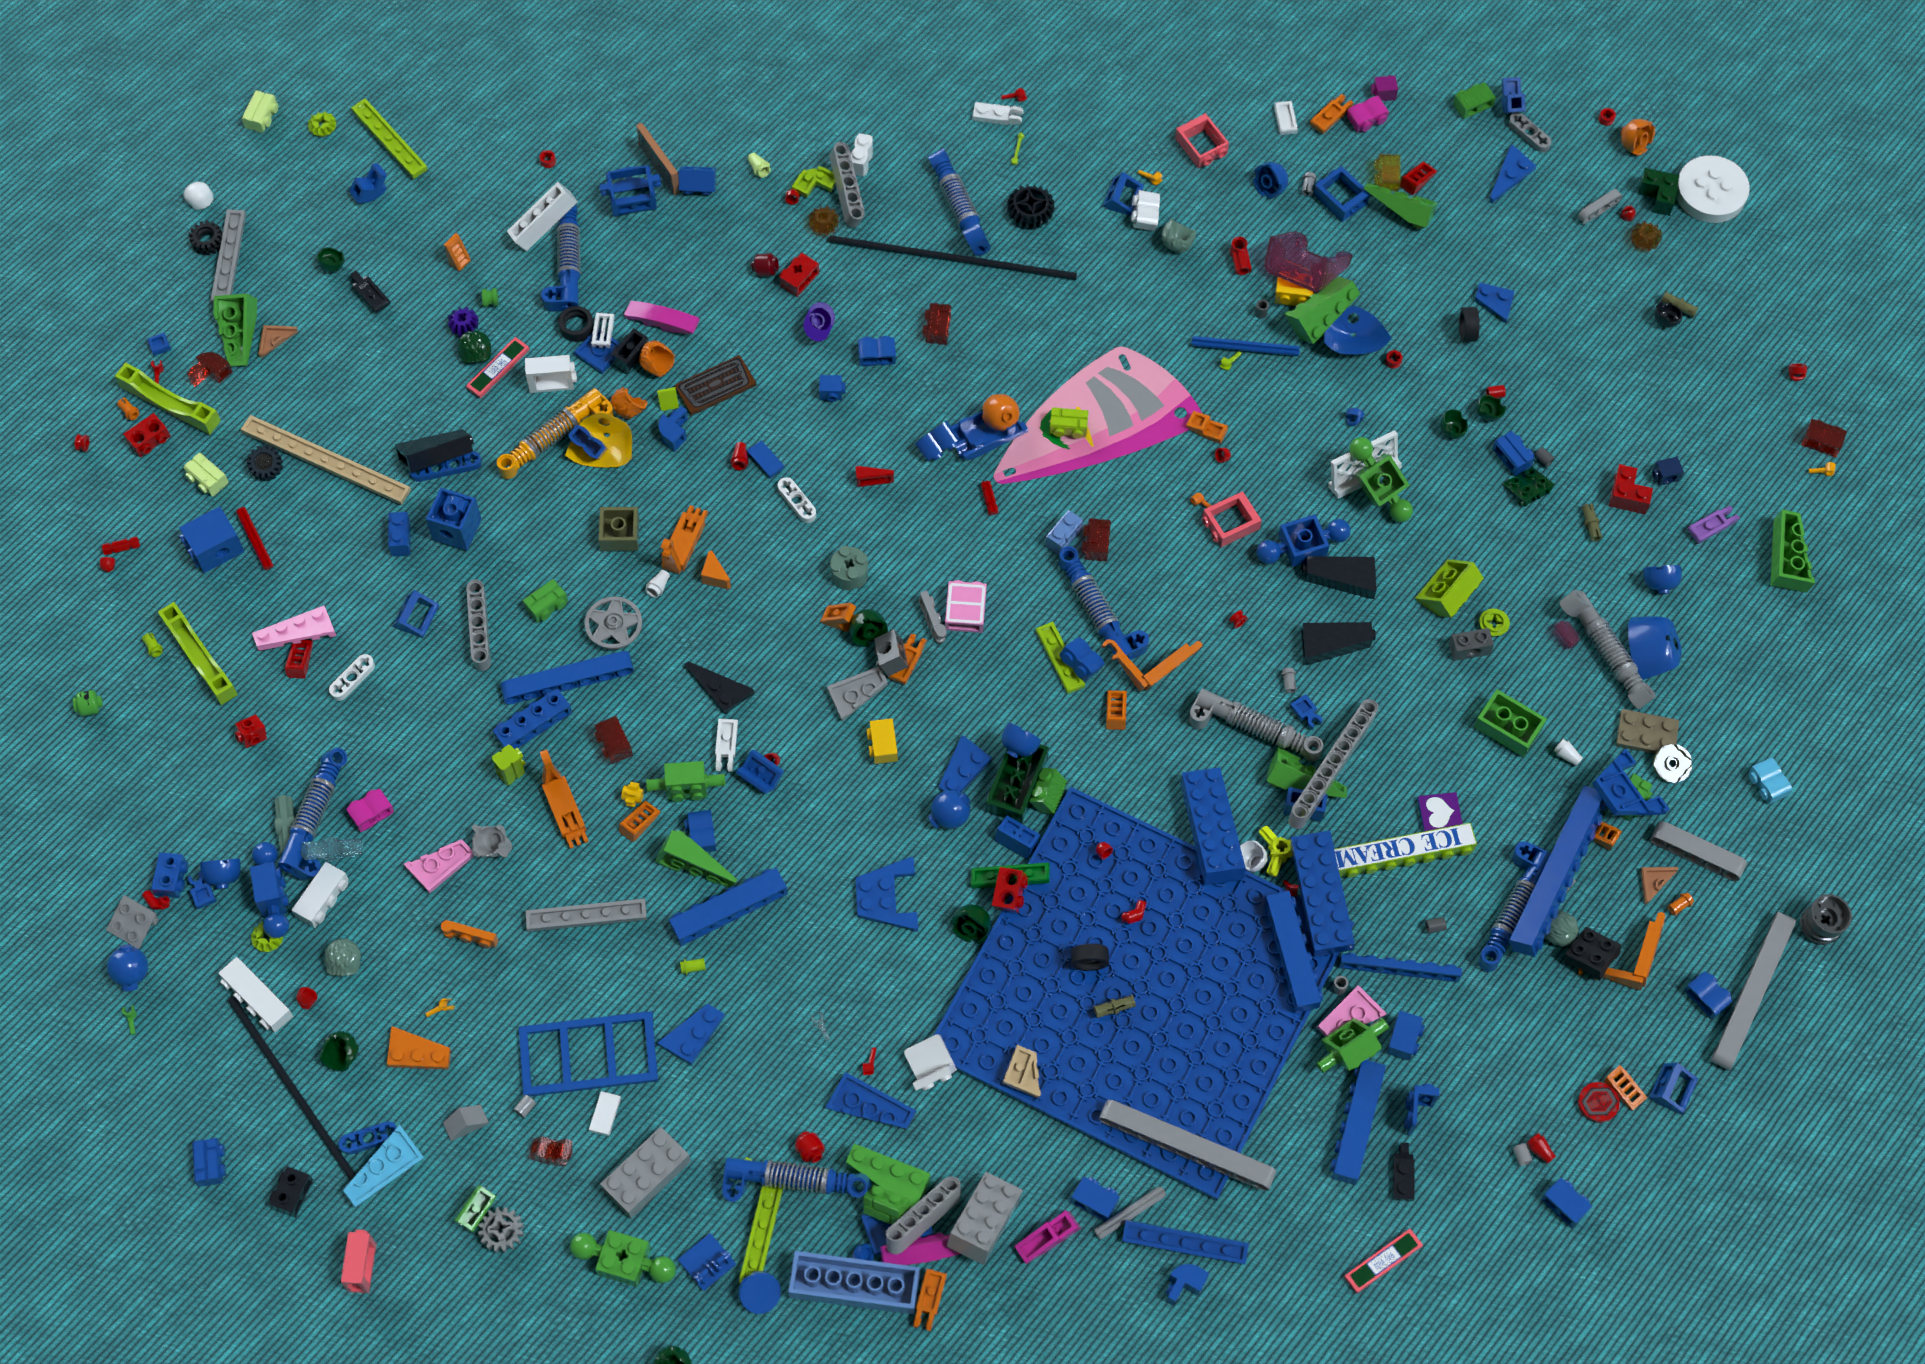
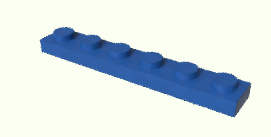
(1403, 968)
(1185, 1241)

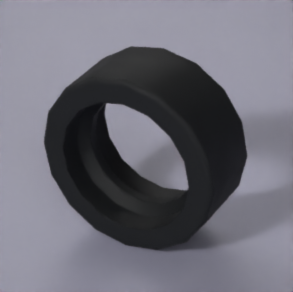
(571, 312)
(1469, 324)
(1089, 957)

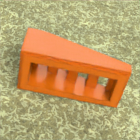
(456, 255)
(1116, 721)
(1609, 830)
(632, 831)
(1625, 1077)

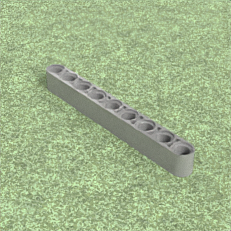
(1333, 764)
(1753, 991)
(1187, 1145)

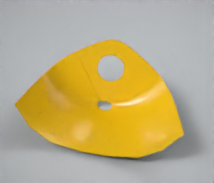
(618, 443)

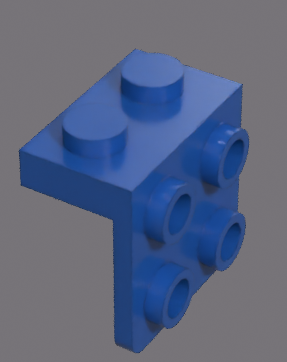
(1420, 1096)

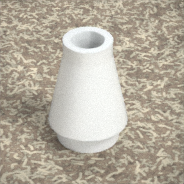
(657, 584)
(1568, 752)

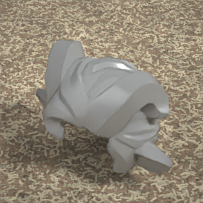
(490, 841)

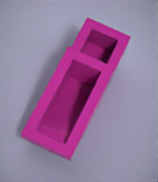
(1047, 1236)

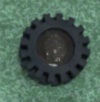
(264, 463)

